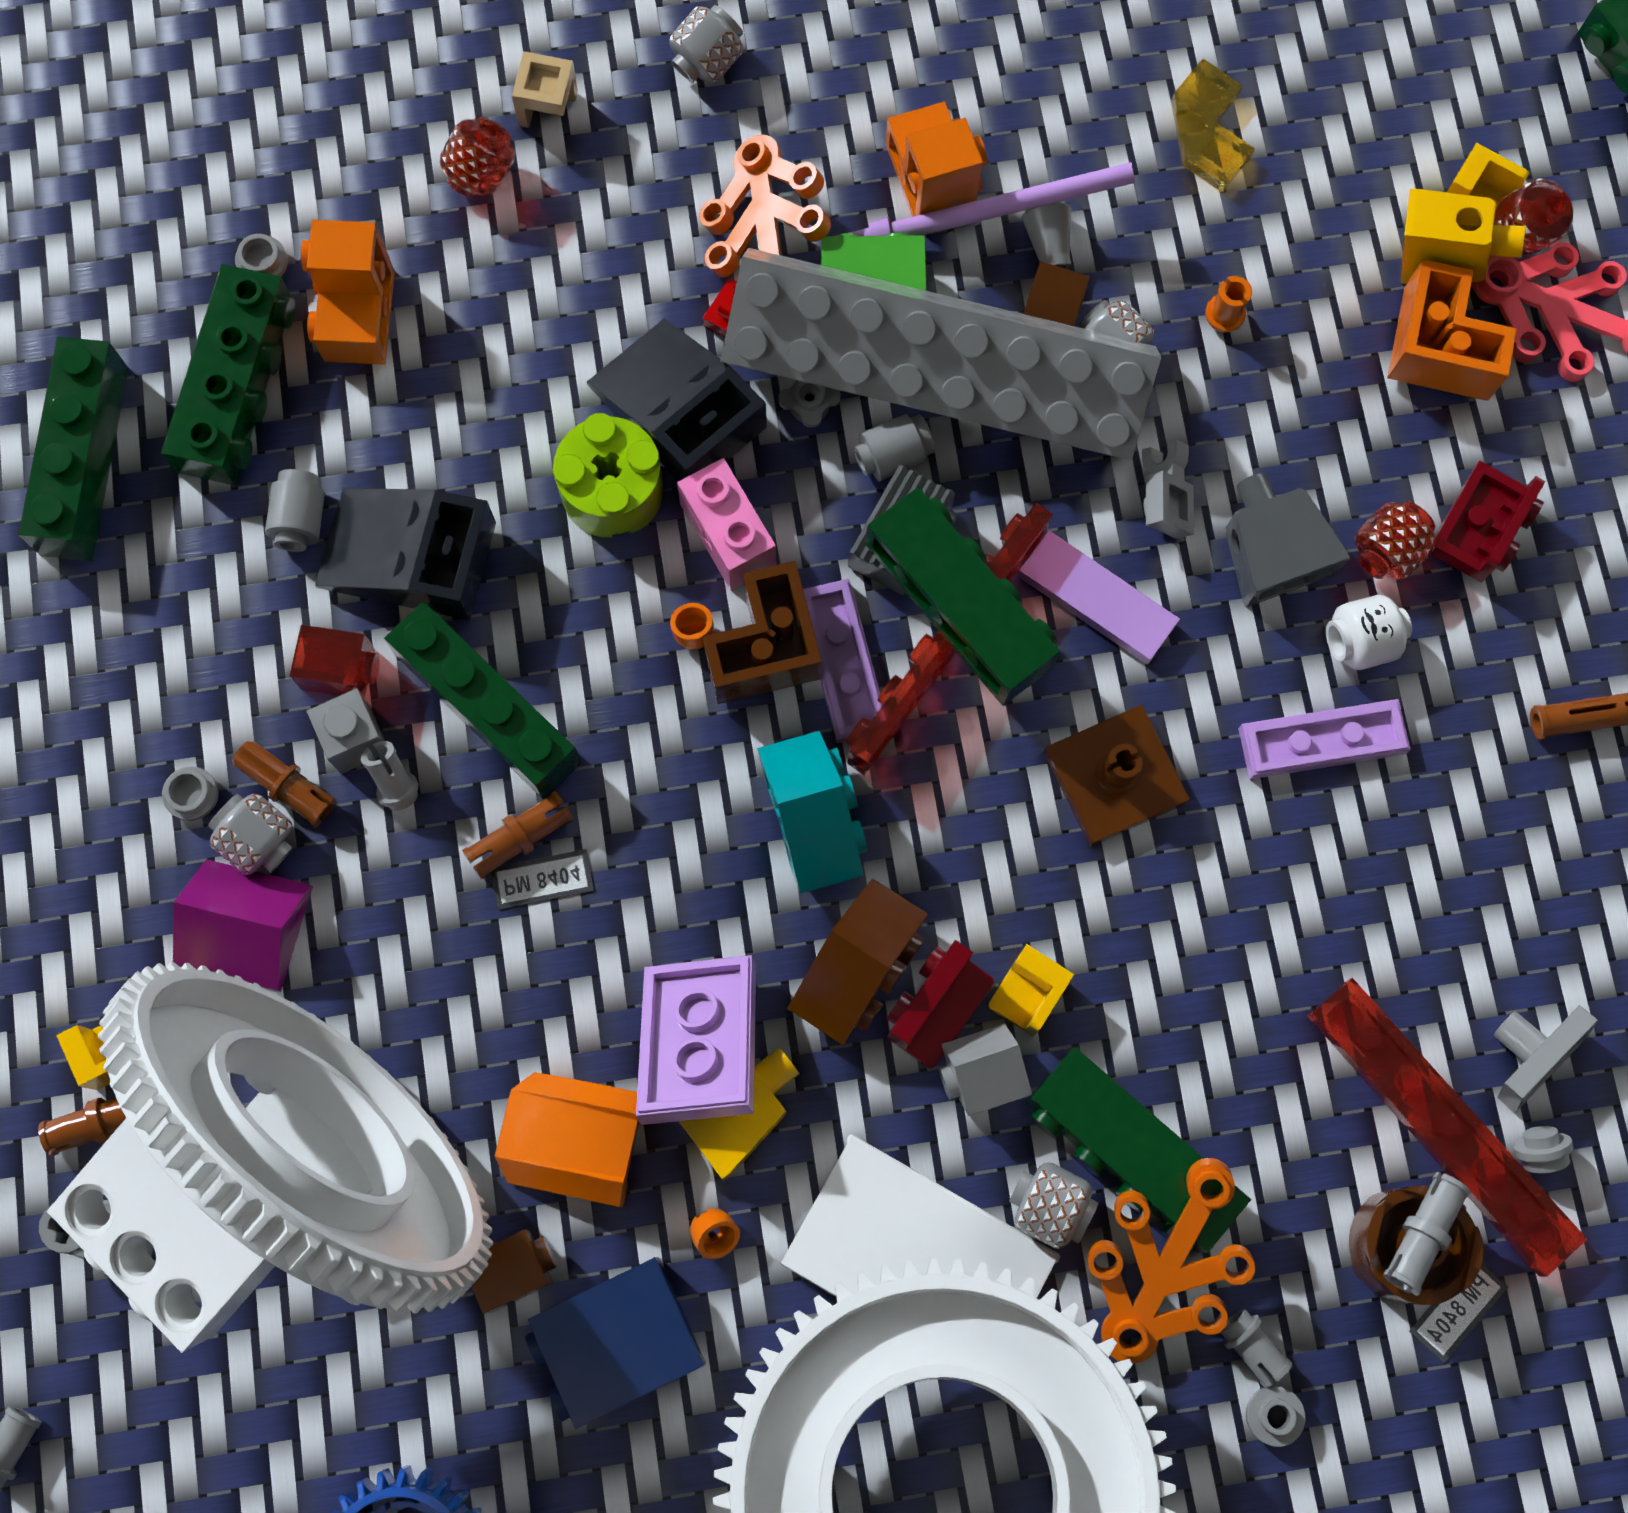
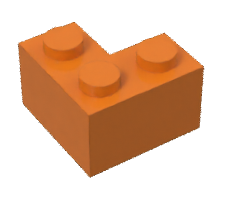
(935, 158)
(353, 291)
(1439, 344)

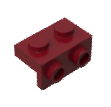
(1484, 521)
(941, 1004)

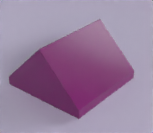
(239, 923)

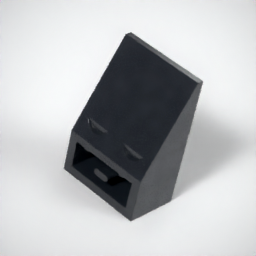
(682, 399)
(408, 548)

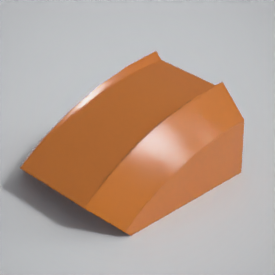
(569, 1138)

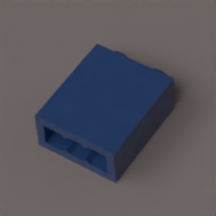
(614, 1343)

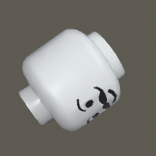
(1368, 632)

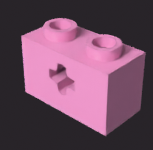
(726, 522)

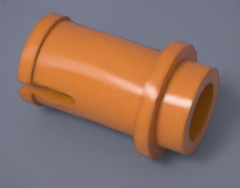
(1228, 308)

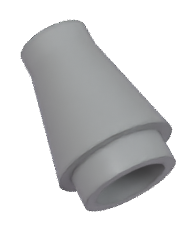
(1050, 232)

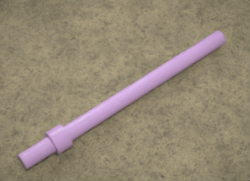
(1004, 203)

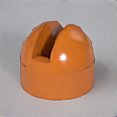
(688, 622)
(720, 1244)

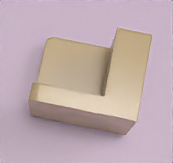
(543, 86)

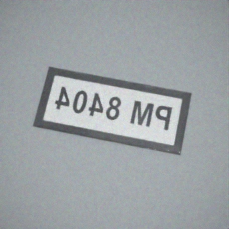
(542, 879)
(1450, 1322)

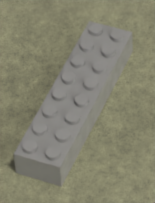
(939, 354)

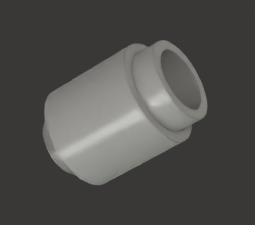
(894, 443)
(295, 510)

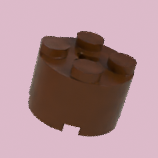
(1379, 1232)

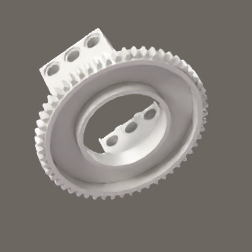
(316, 1176)
(944, 1331)

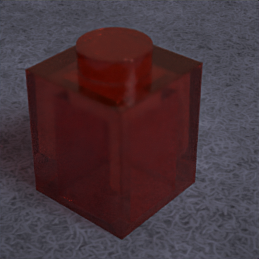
(333, 661)

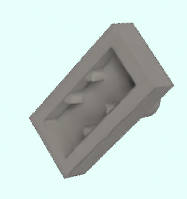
(1540, 1054)

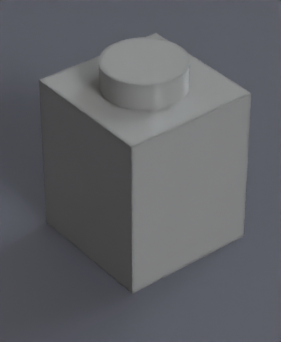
(346, 729)
(984, 1070)

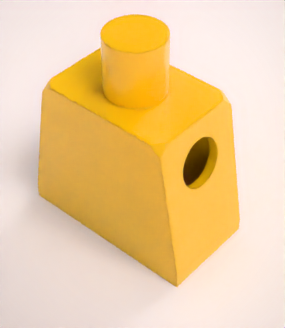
(1456, 233)
(732, 1139)

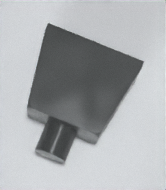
(1280, 542)

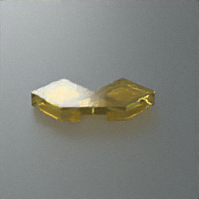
(1203, 143)

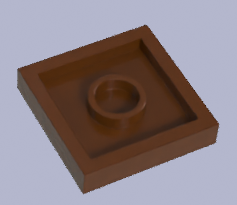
(1116, 775)

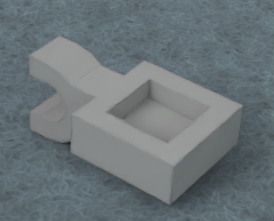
(1168, 495)

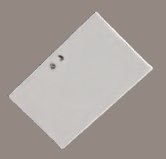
(888, 1213)

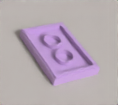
(697, 1040)

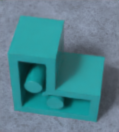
(813, 810)

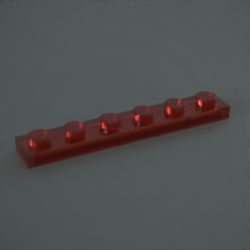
(934, 654)
(1447, 1128)

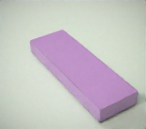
(1098, 597)
(846, 664)
(1324, 739)

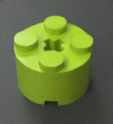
(601, 449)

